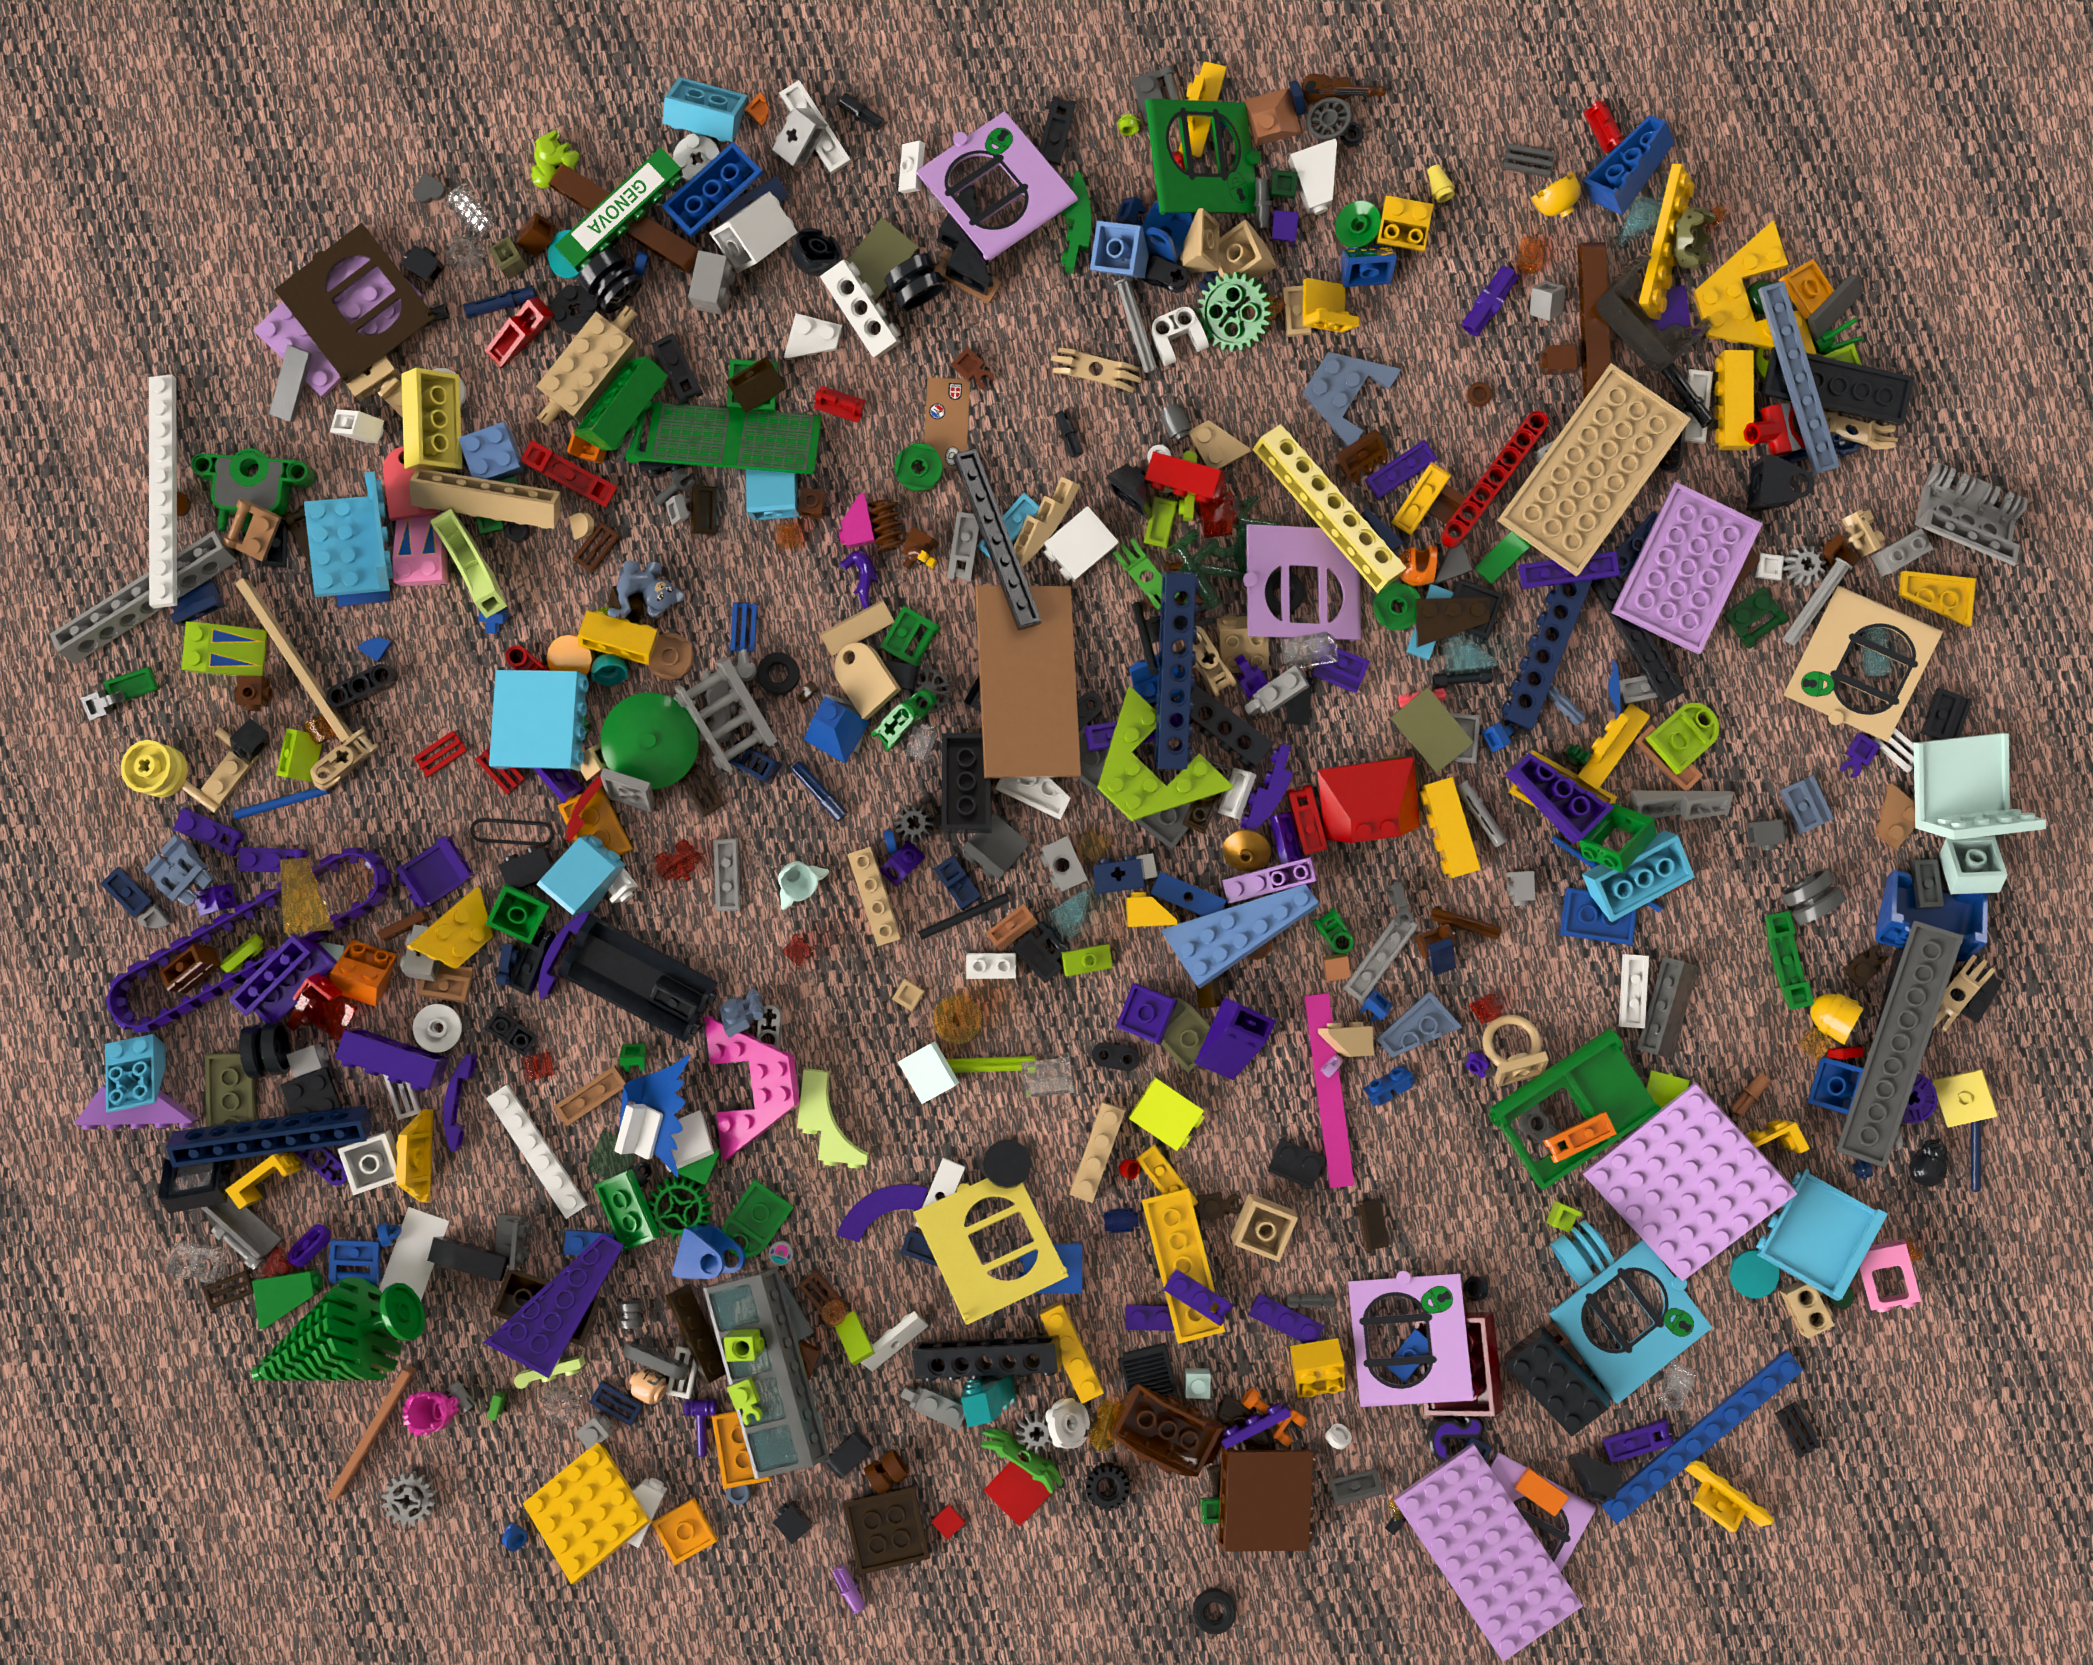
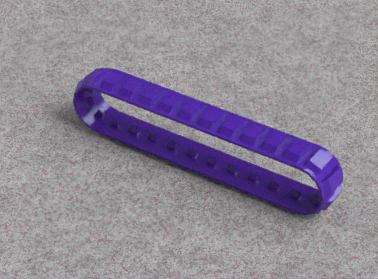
(122, 982)

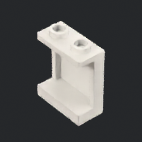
(1080, 544)
(990, 965)

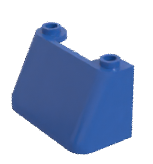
(1961, 914)

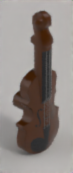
(1318, 87)

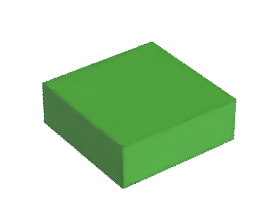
(497, 1405)

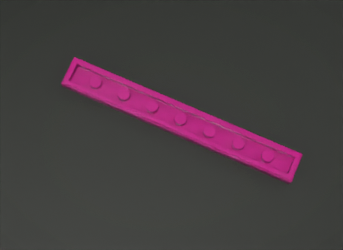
(1329, 1095)

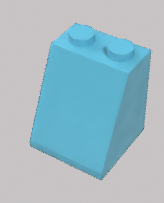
(771, 495)
(582, 875)

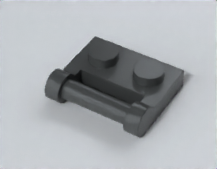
(1147, 87)

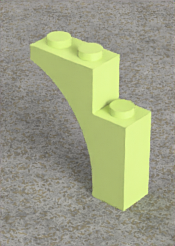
(473, 568)
(817, 1115)

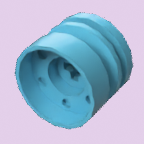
(1582, 1252)

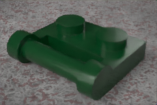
(1751, 610)

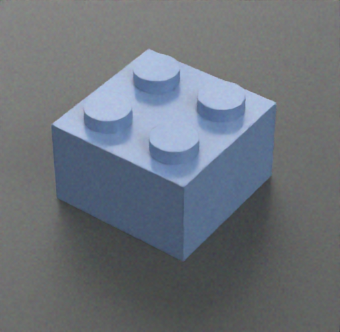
(492, 453)

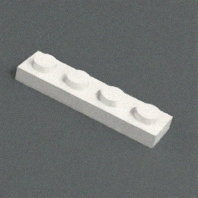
(828, 147)

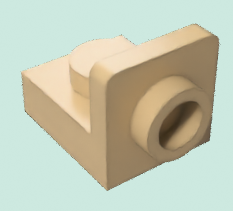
(392, 393)

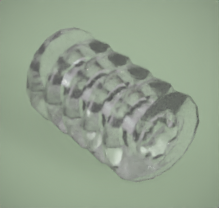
(470, 212)

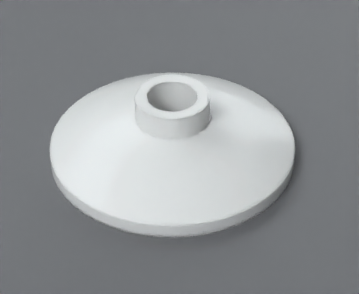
(425, 1028)

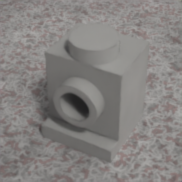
(1521, 887)

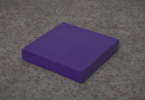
(1146, 1013)

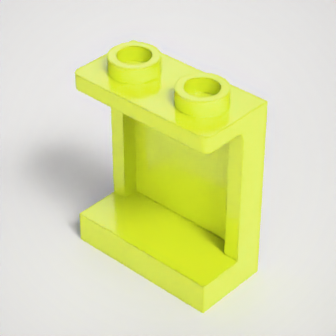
(1166, 1114)

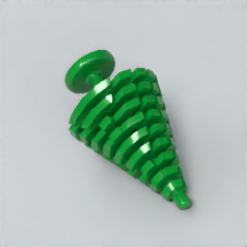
(347, 1335)

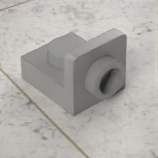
(595, 1430)

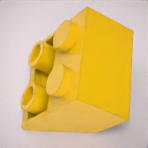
(1404, 223)
(1318, 1368)

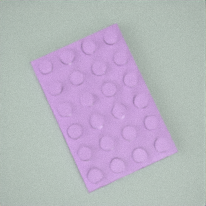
(283, 329)
(1686, 568)

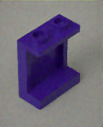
(434, 873)

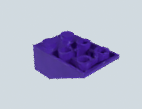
(1234, 1039)

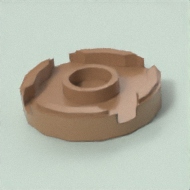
(669, 663)

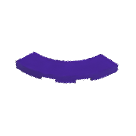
(878, 1203)

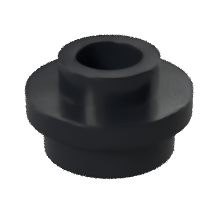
(1357, 129)

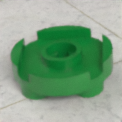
(911, 456)
(1384, 601)

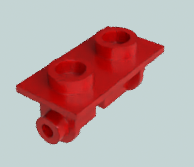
(1603, 126)
(839, 404)

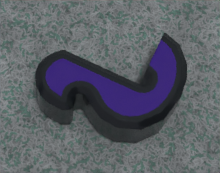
(1450, 1427)

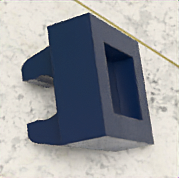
(1129, 211)

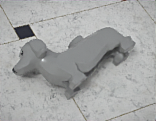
(747, 672)

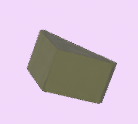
(508, 258)

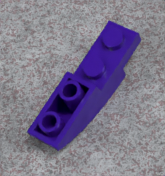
(1266, 800)

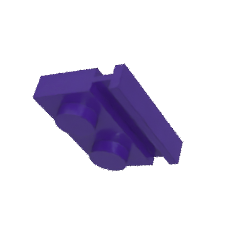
(1345, 673)

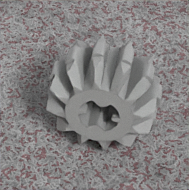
(1811, 561)
(1028, 1427)

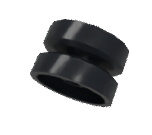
(915, 282)
(264, 1050)

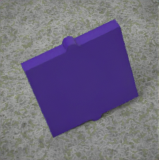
(1676, 310)

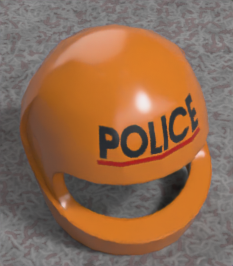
(1419, 565)

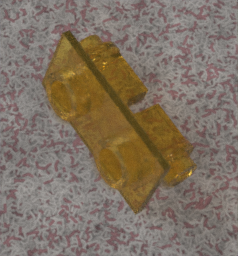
(1101, 1433)

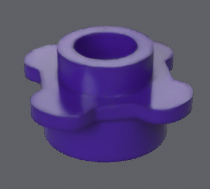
(1477, 1063)

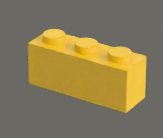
(617, 637)

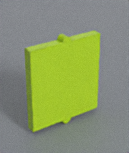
(1665, 1087)

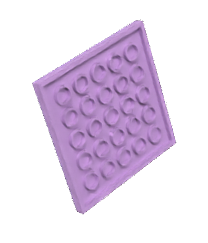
(1689, 1182)

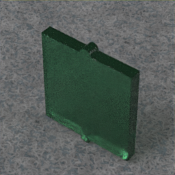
(607, 1161)

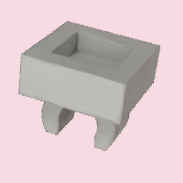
(677, 509)

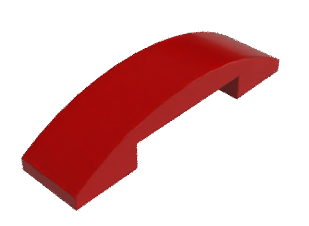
(568, 474)
(575, 822)

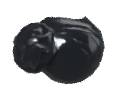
(1929, 1164)

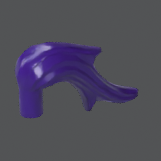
(866, 574)

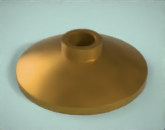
(1247, 842)

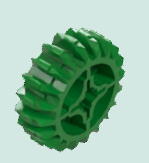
(675, 1196)

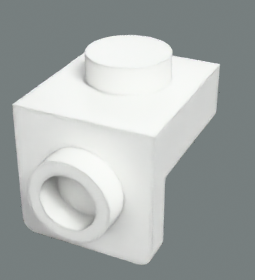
(622, 888)

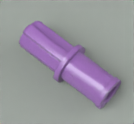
(848, 1589)

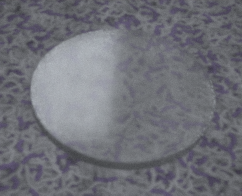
(625, 445)

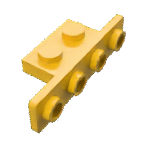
(1204, 88)
(1613, 745)
(1723, 1501)

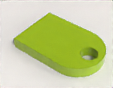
(1683, 737)

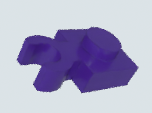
(1860, 752)

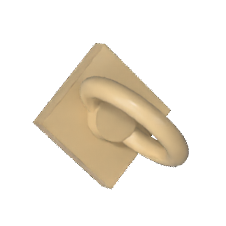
(1519, 1066)

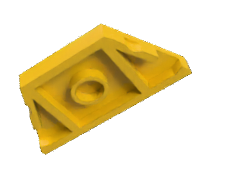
(456, 932)
(415, 1156)

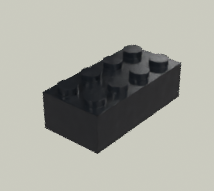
(964, 788)
(1557, 1380)

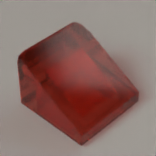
(537, 1066)

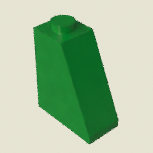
(284, 1293)

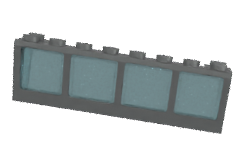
(790, 1429)

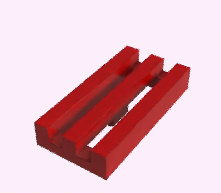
(423, 765)
(514, 784)

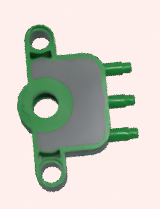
(266, 488)

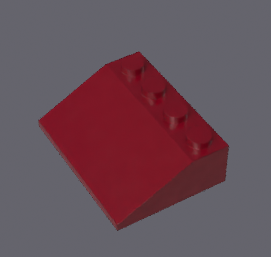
(1484, 1370)

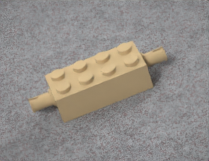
(587, 366)

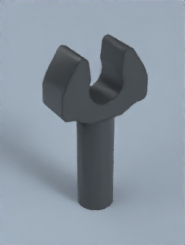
(677, 484)

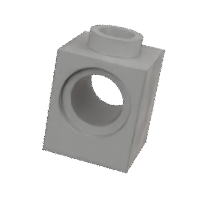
(308, 1060)

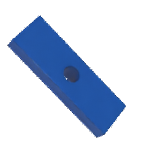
(1173, 891)

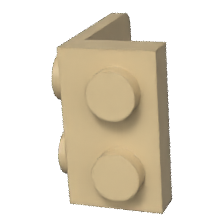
(1235, 641)

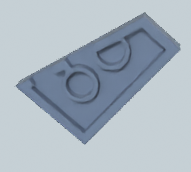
(1419, 1024)

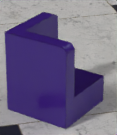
(1285, 226)

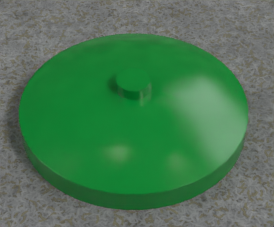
(650, 739)

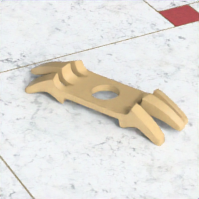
(1110, 372)
(1867, 432)
(1967, 985)

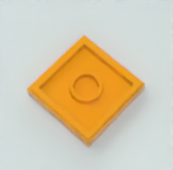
(1807, 287)
(684, 1531)

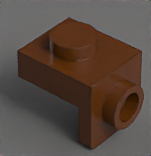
(1838, 548)
(1432, 936)

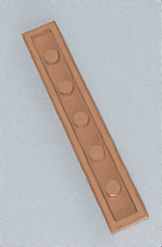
(372, 1433)

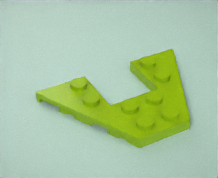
(1133, 785)

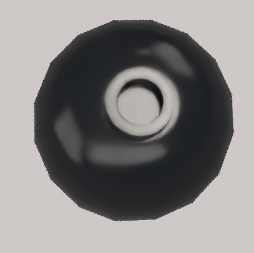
(814, 252)

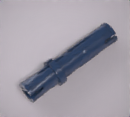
(511, 299)

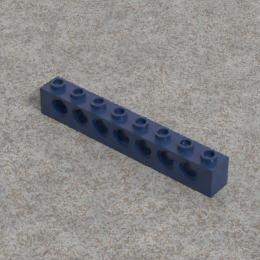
(1171, 584)
(1527, 717)
(269, 1136)

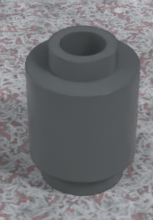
(1175, 422)

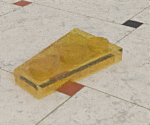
(301, 899)

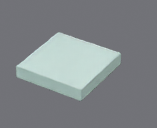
(928, 1072)

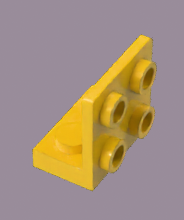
(1326, 306)
(1786, 1132)

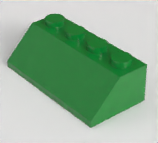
(622, 403)

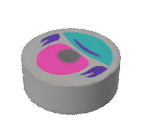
(781, 1253)

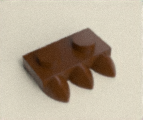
(1362, 455)

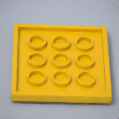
(586, 1513)

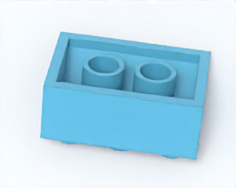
(704, 109)

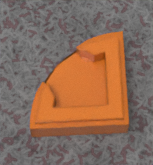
(758, 109)

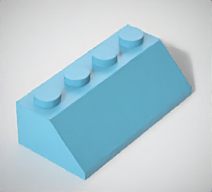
(1652, 874)

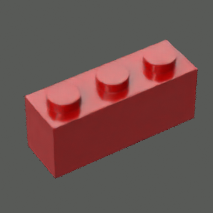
(1184, 477)

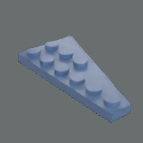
(1224, 938)

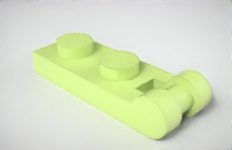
(568, 1366)

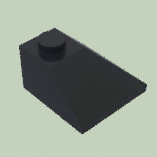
(1132, 488)

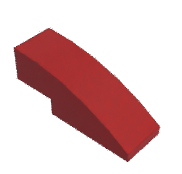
(519, 331)

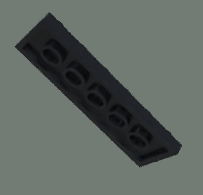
(1848, 388)

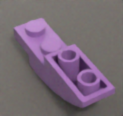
(1269, 880)

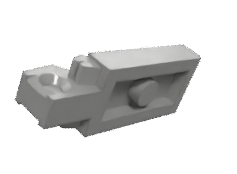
(1278, 692)
(935, 1405)

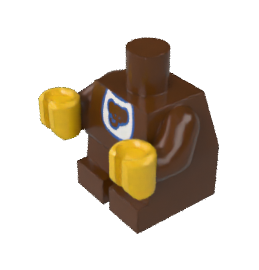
(918, 548)

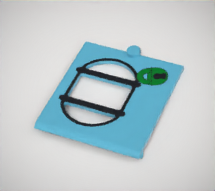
(1635, 1362)

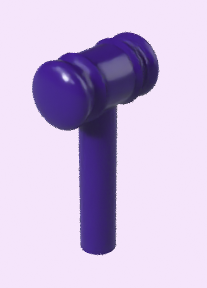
(701, 1409)

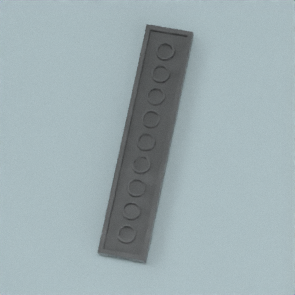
(1899, 1044)

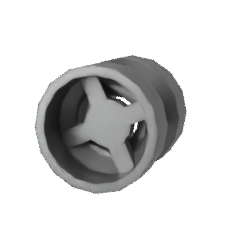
(631, 1317)

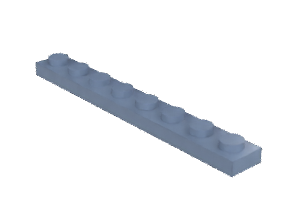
(1798, 377)

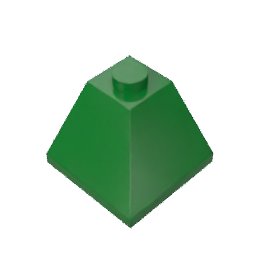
(517, 913)

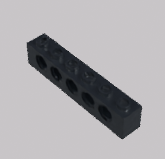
(1045, 1347)

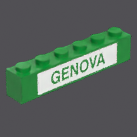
(620, 209)

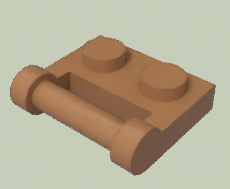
(260, 531)

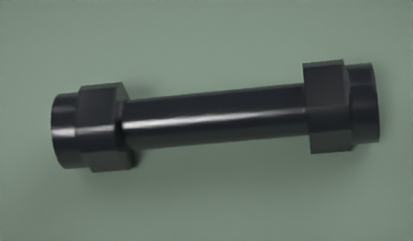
(1483, 676)

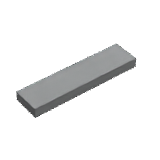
(1379, 958)

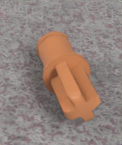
(1750, 1094)

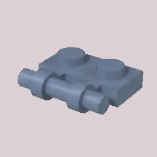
(738, 1013)

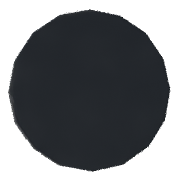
(1007, 1164)

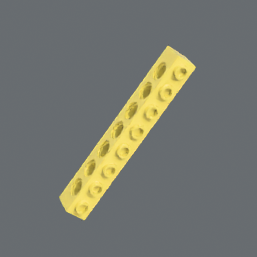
(1329, 508)

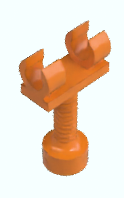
(1252, 1399)

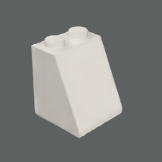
(753, 232)

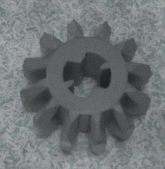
(906, 825)

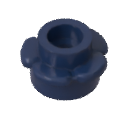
(1862, 1169)

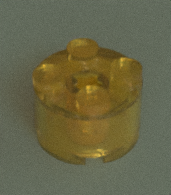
(949, 1030)

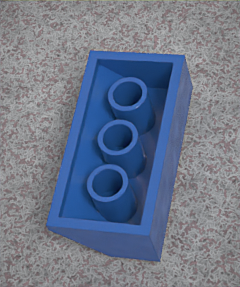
(712, 189)

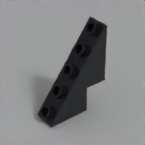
(967, 260)

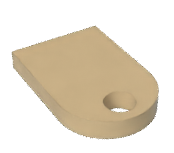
(865, 680)

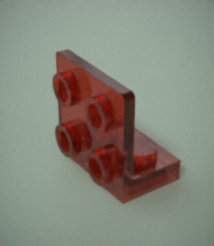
(328, 1015)

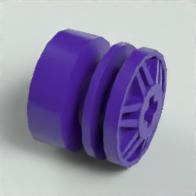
(1922, 1100)

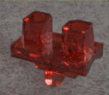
(680, 864)

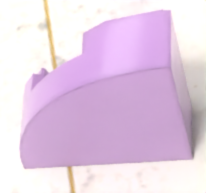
(1331, 1066)

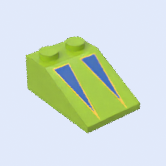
(223, 649)

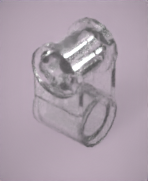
(1676, 1382)

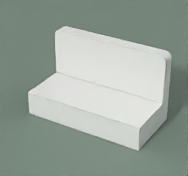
(639, 1131)

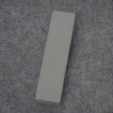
(1684, 803)

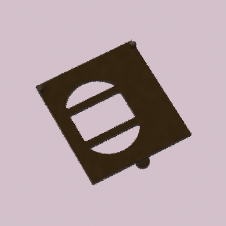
(337, 339)

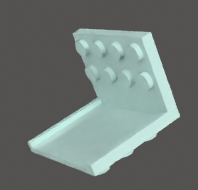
(1966, 788)

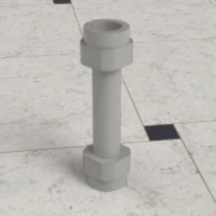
(251, 1261)

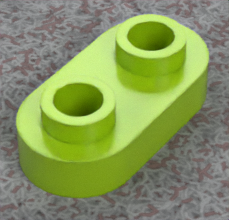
(235, 959)

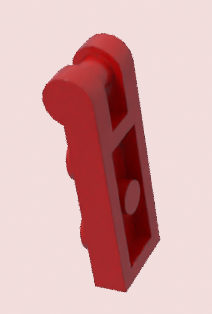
(1307, 820)

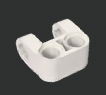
(1176, 329)

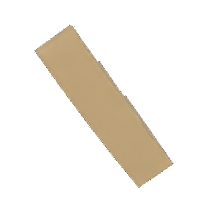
(1049, 515)

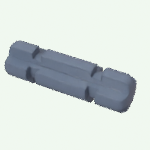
(1565, 705)

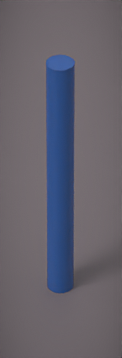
(278, 803)

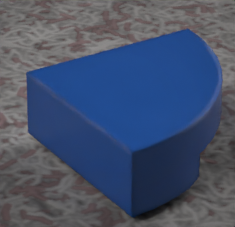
(375, 648)

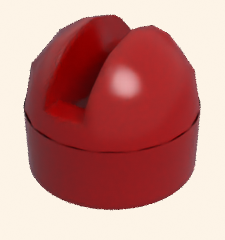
(1129, 1168)

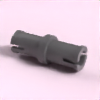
(1262, 203)

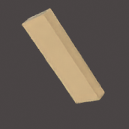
(857, 627)

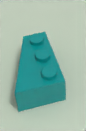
(985, 1398)

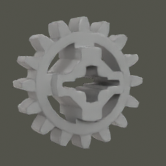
(405, 1509)

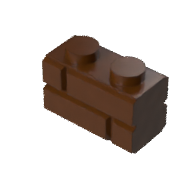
(189, 968)

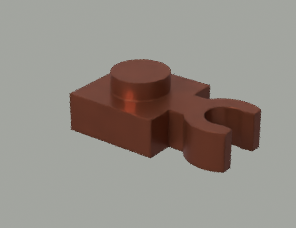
(970, 366)

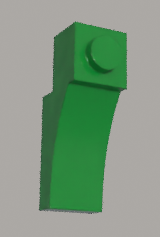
(1501, 557)

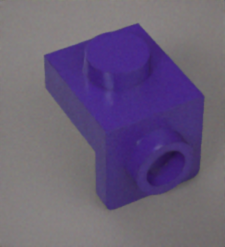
(215, 899)

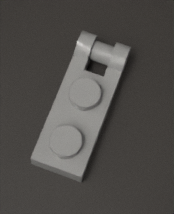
(963, 546)

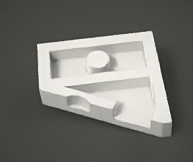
(811, 337)

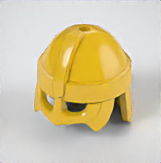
(1835, 1015)

